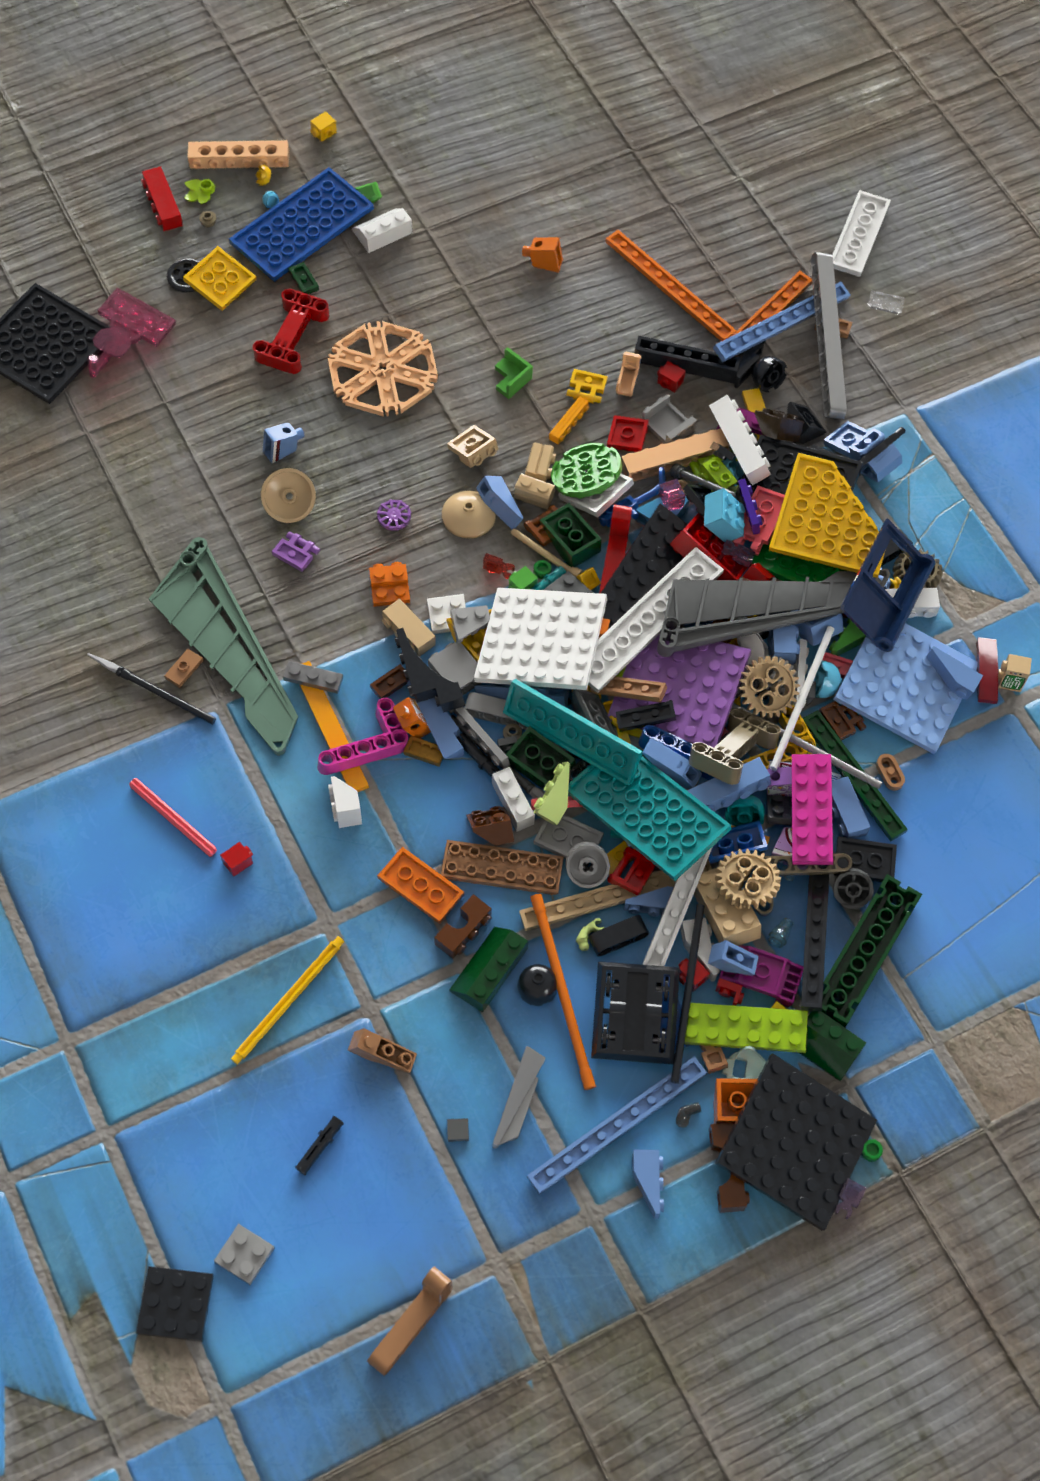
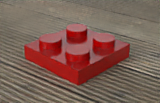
(627, 433)

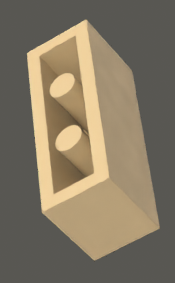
(418, 635)

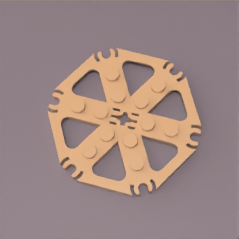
(380, 357)

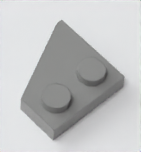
(469, 621)

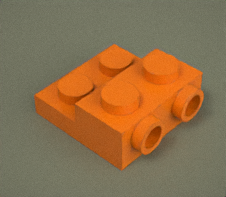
(389, 584)

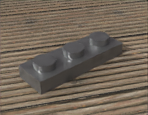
(313, 677)

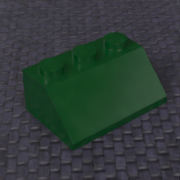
(831, 1045)

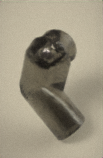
(685, 1113)

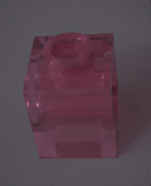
(672, 495)

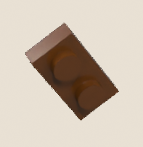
(389, 682)

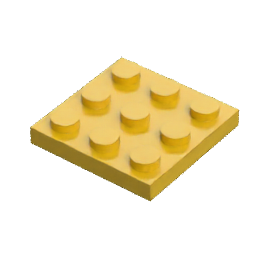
(219, 278)

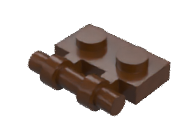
(839, 721)

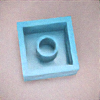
(724, 515)

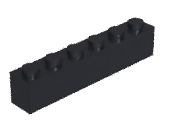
(691, 359)

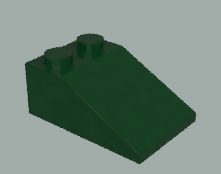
(571, 535)

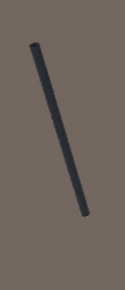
(687, 994)

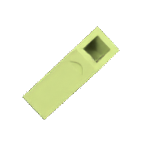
(555, 799)

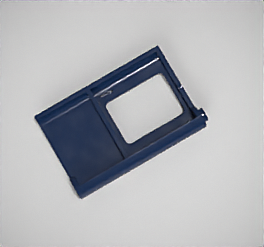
(871, 606)

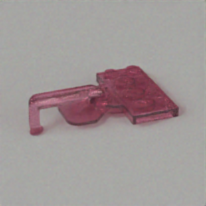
(129, 324)

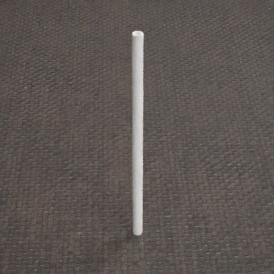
(801, 699)

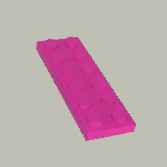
(812, 809)

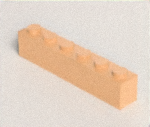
(681, 451)

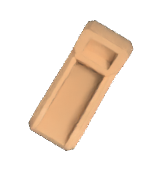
(628, 374)

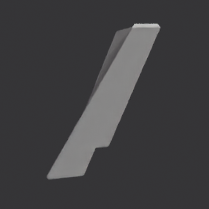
(519, 1097)

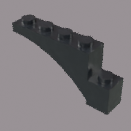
(426, 682)

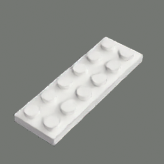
(859, 233)

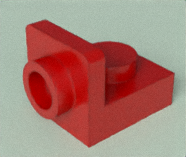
(730, 989)

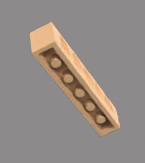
(238, 154)

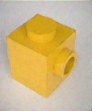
(323, 126)

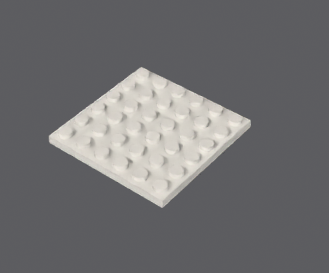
(541, 638)

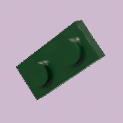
(303, 278)

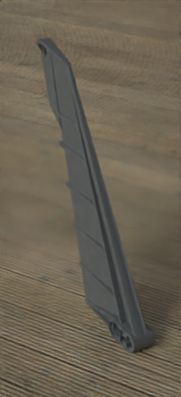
(728, 599)

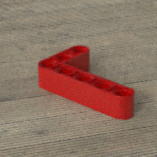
(617, 541)

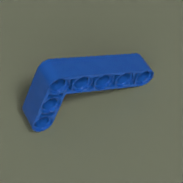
(671, 741)

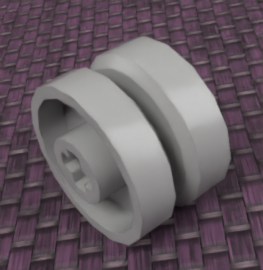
(587, 876)

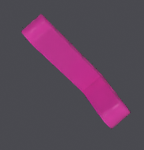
(369, 745)

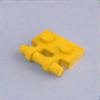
(587, 381)

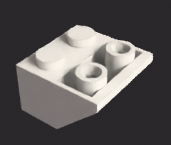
(344, 803)

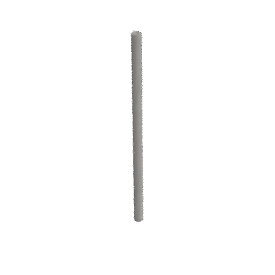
(835, 761)

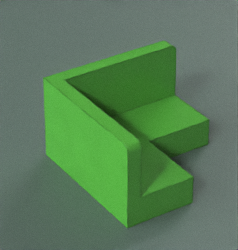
(516, 373)

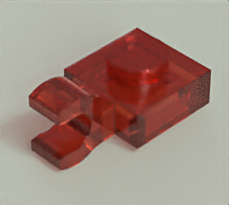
(496, 565)

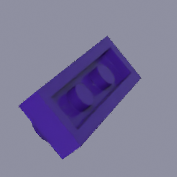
(750, 506)

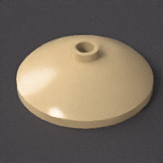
(278, 486)
(465, 521)

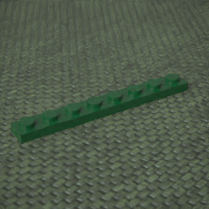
(866, 793)

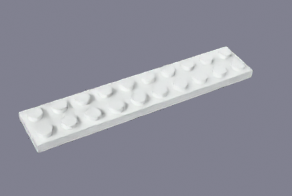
(644, 620)

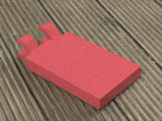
(769, 507)

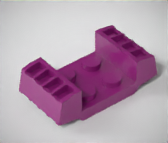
(772, 977)

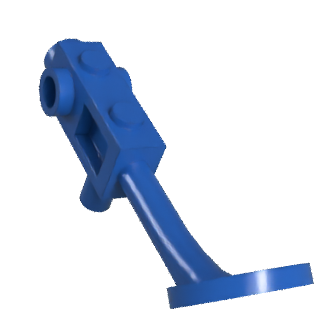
(606, 516)

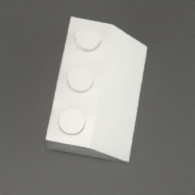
(384, 229)

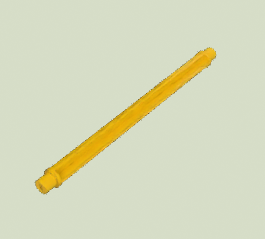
(293, 993)

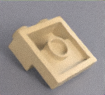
(473, 446)

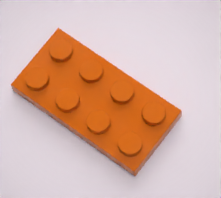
(421, 885)

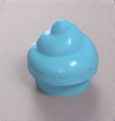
(270, 199)

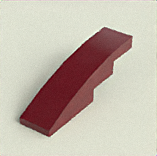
(987, 666)

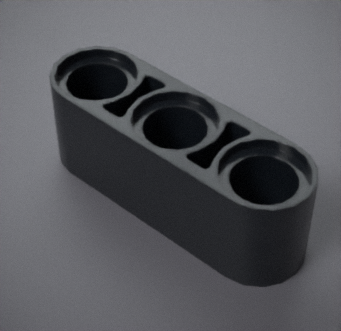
(618, 935)

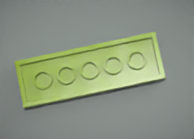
(747, 1026)

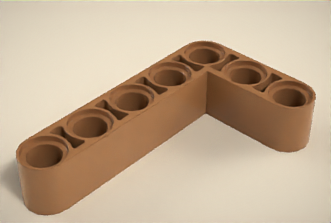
(434, 1292)

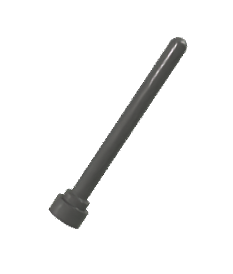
(679, 472)

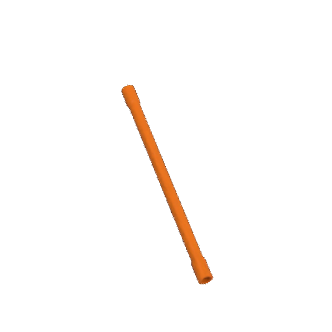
(585, 1071)

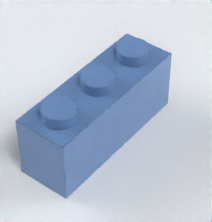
(848, 810)

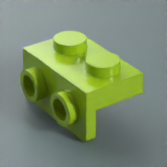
(717, 473)

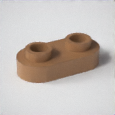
(891, 772)

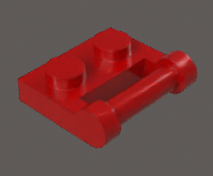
(637, 875)

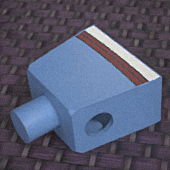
(281, 441)

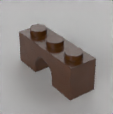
(454, 940)

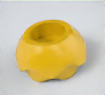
(263, 175)

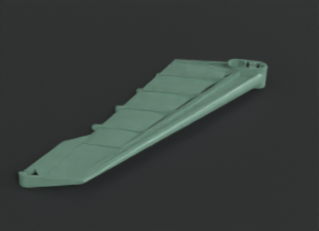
(200, 622)

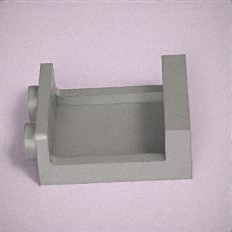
(667, 421)

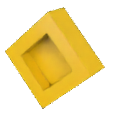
(589, 578)

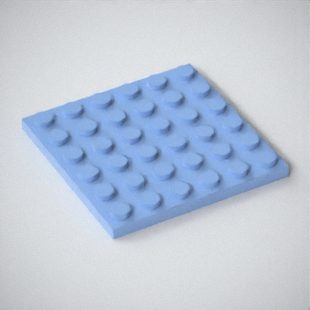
(903, 688)

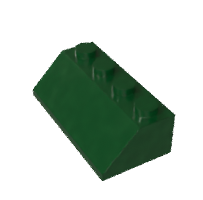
(489, 967)

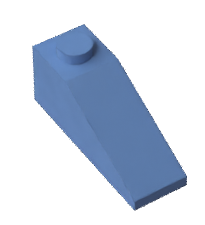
(955, 674)

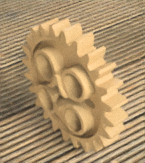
(776, 701)
(764, 888)

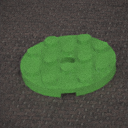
(603, 471)

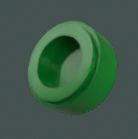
(542, 568)
(872, 1150)

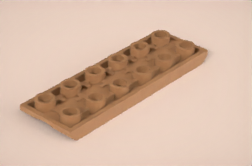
(502, 867)

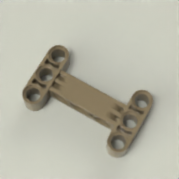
(724, 758)

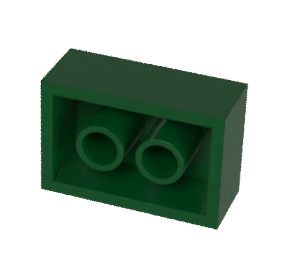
(537, 757)

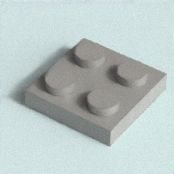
(244, 1254)

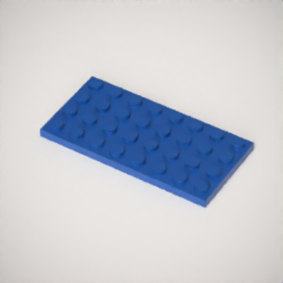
(301, 224)

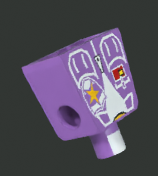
(780, 781)

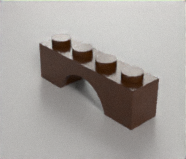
(732, 1194)

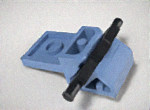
(869, 447)

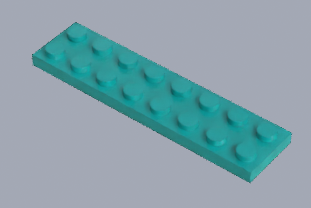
(572, 732)

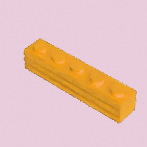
(569, 420)

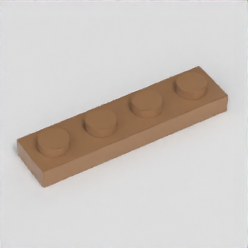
(634, 689)

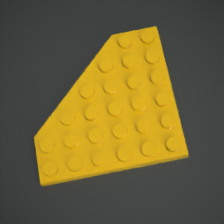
(823, 518)

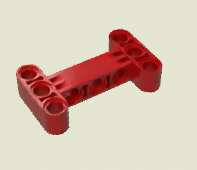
(281, 352)

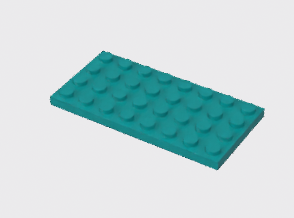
(651, 815)

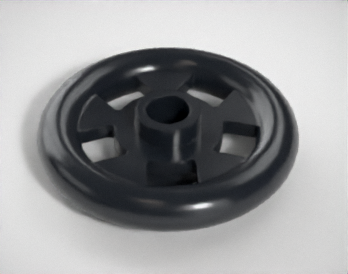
(173, 279)

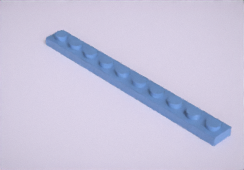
(772, 326)
(614, 1126)

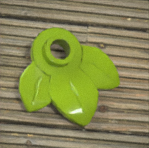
(199, 190)

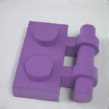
(294, 555)

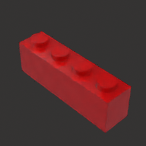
(162, 199)

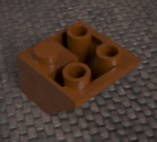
(492, 825)

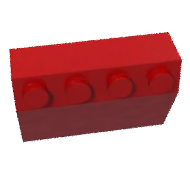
(699, 536)

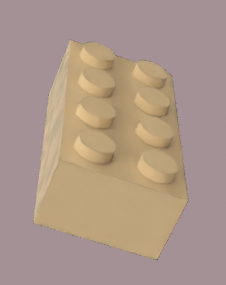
(726, 920)

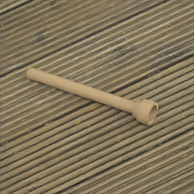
(543, 552)

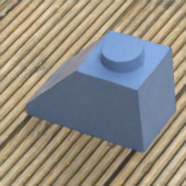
(732, 958)

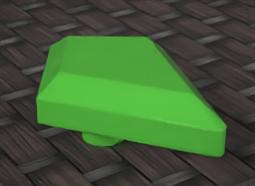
(370, 191)

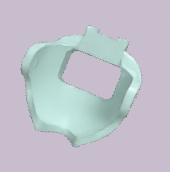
(753, 1060)

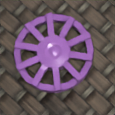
(394, 514)

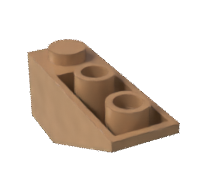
(381, 1050)

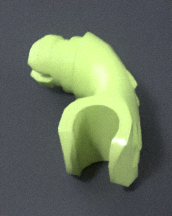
(582, 938)

